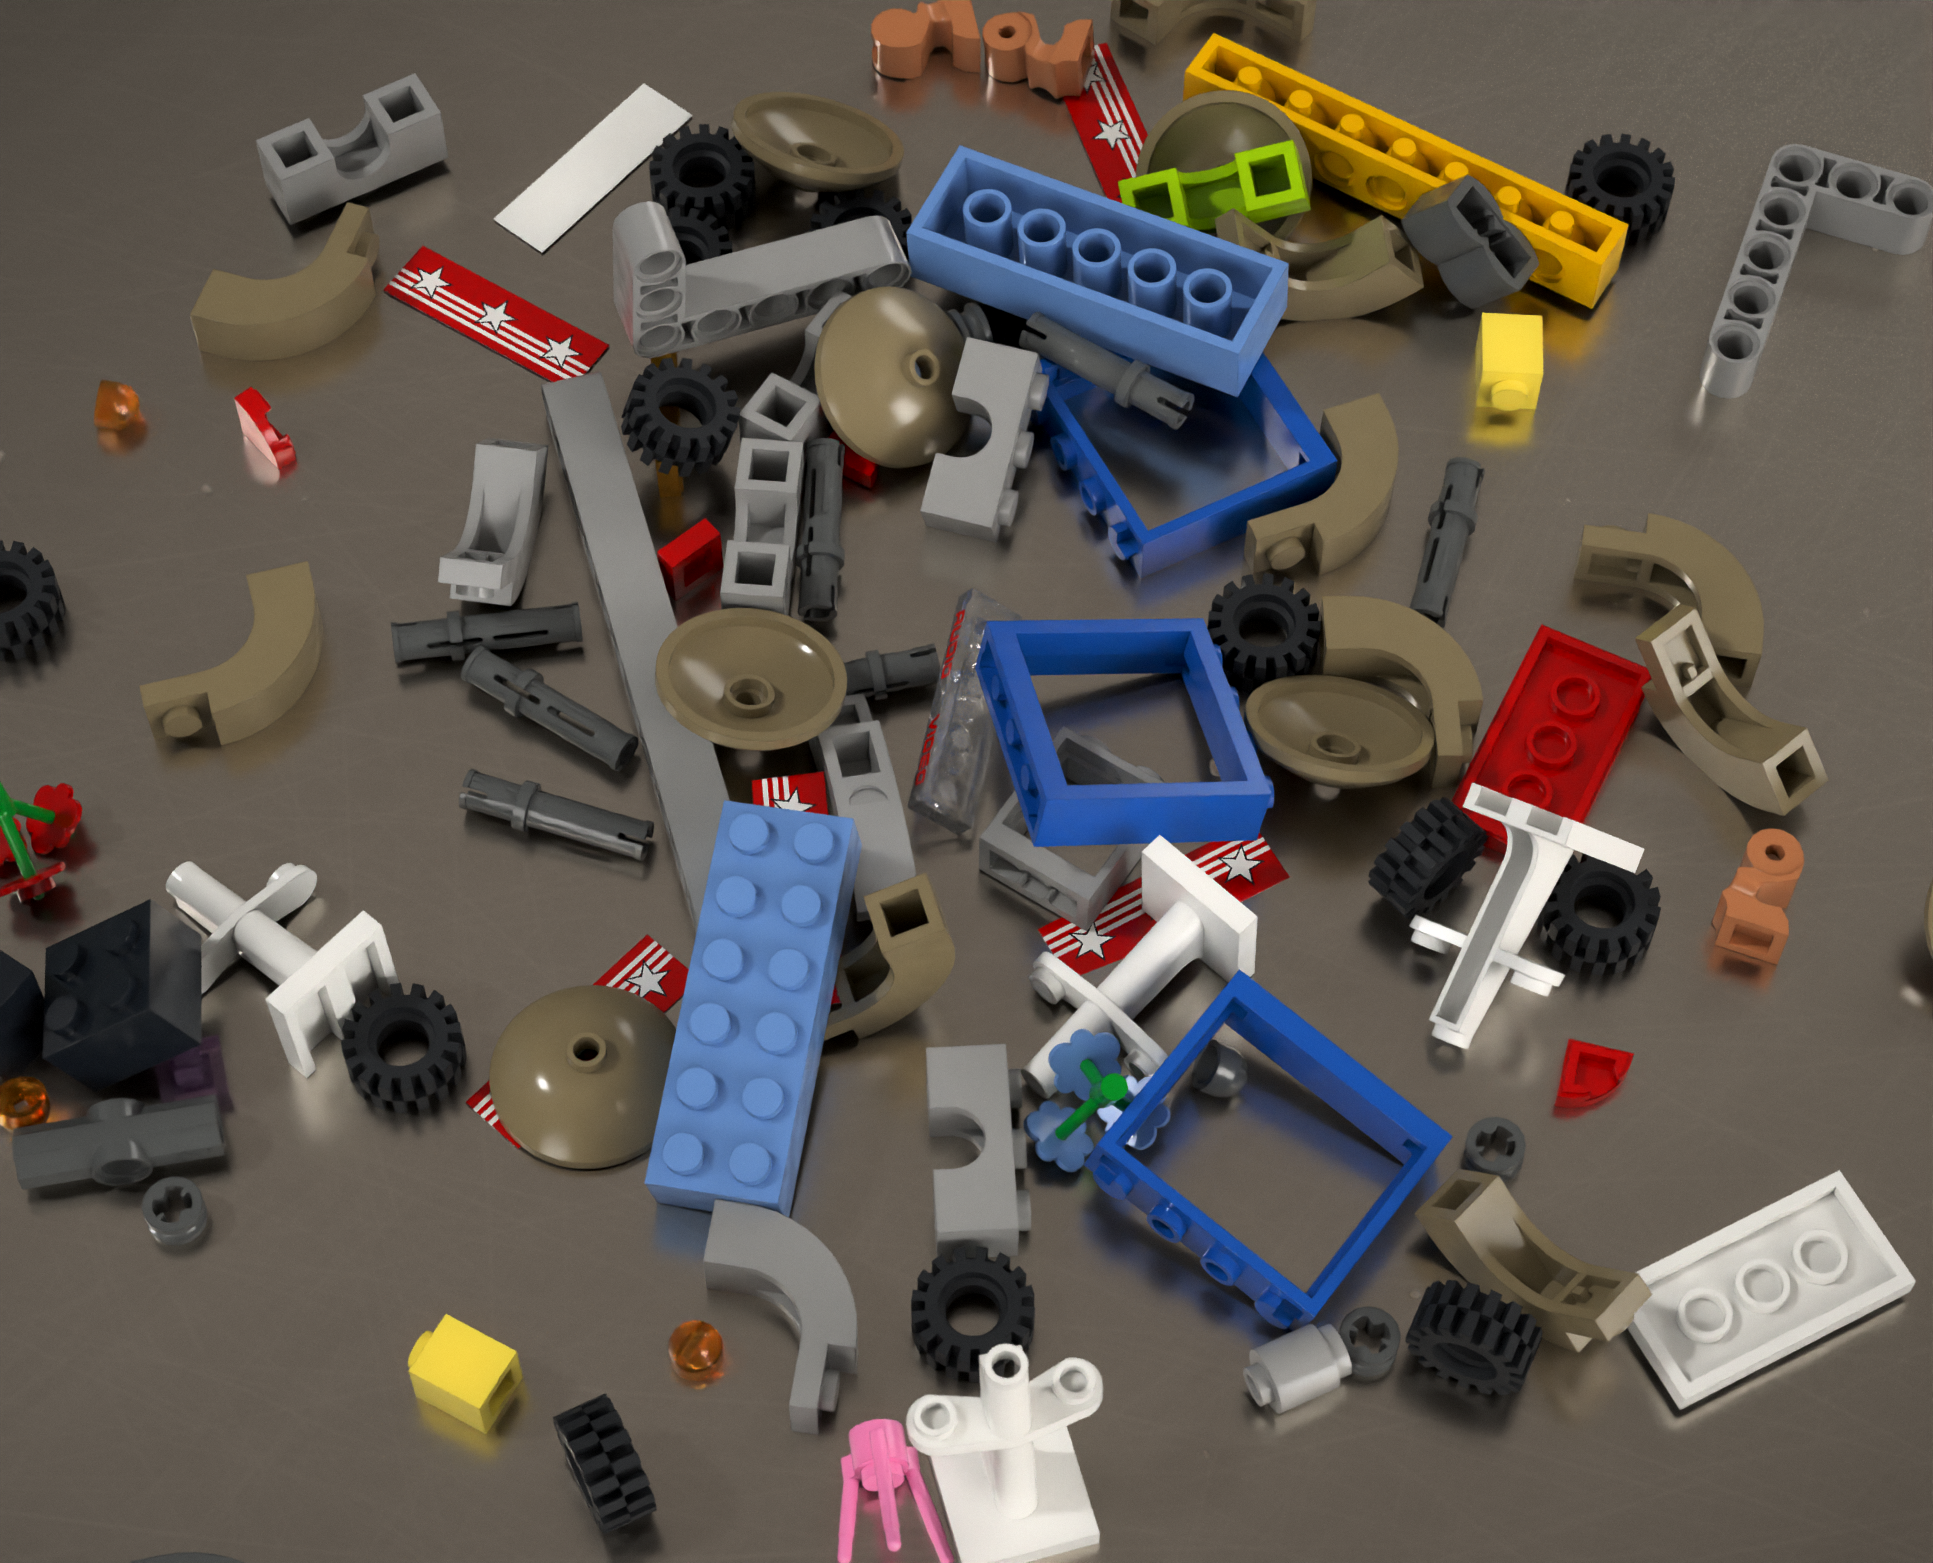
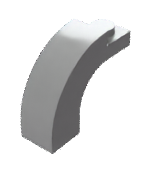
(500, 523)
(786, 1264)

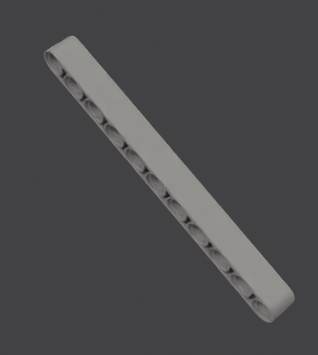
(637, 618)

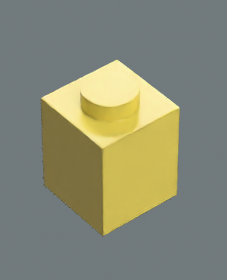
(1509, 361)
(464, 1372)

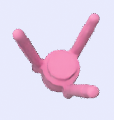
(880, 1462)

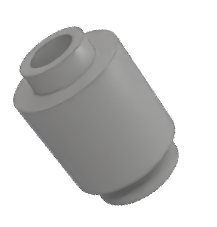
(1297, 1367)

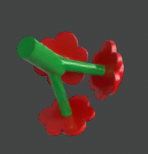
(51, 822)

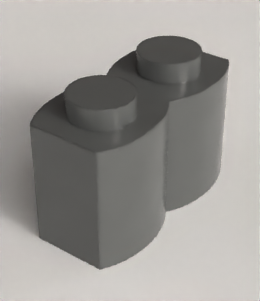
(1470, 242)

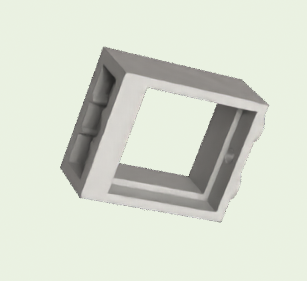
(1041, 873)

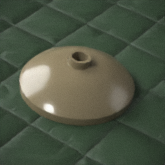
(1213, 127)
(816, 141)
(871, 380)
(750, 679)
(1338, 731)
(575, 1108)

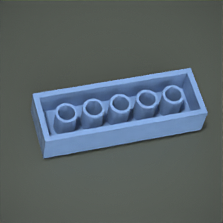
(1098, 269)
(754, 1009)

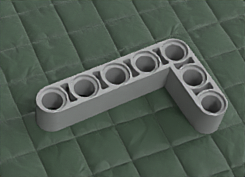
(1814, 193)
(694, 304)

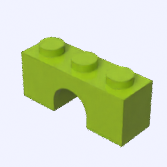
(1258, 184)

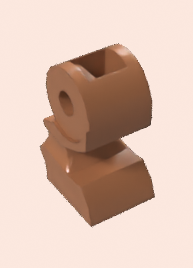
(906, 38)
(1017, 52)
(1750, 908)

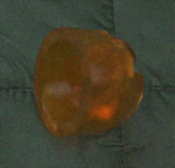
(115, 406)
(35, 1098)
(706, 1356)

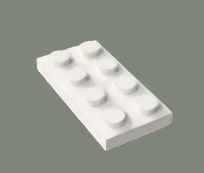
(1765, 1289)

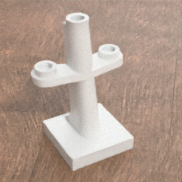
(1532, 865)
(1192, 922)
(314, 985)
(1009, 1459)

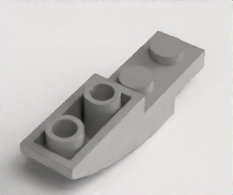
(864, 788)

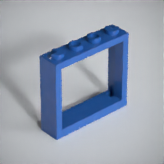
(1276, 412)
(1120, 812)
(1326, 1073)

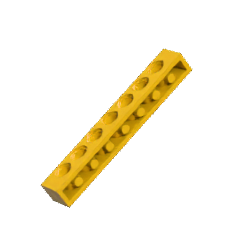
(1396, 163)

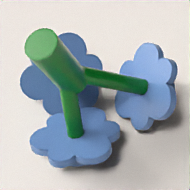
(1093, 1073)

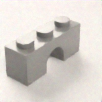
(395, 138)
(792, 407)
(975, 491)
(767, 526)
(973, 1099)

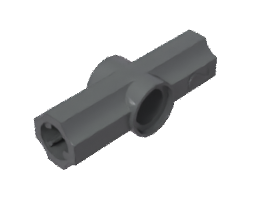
(118, 1142)

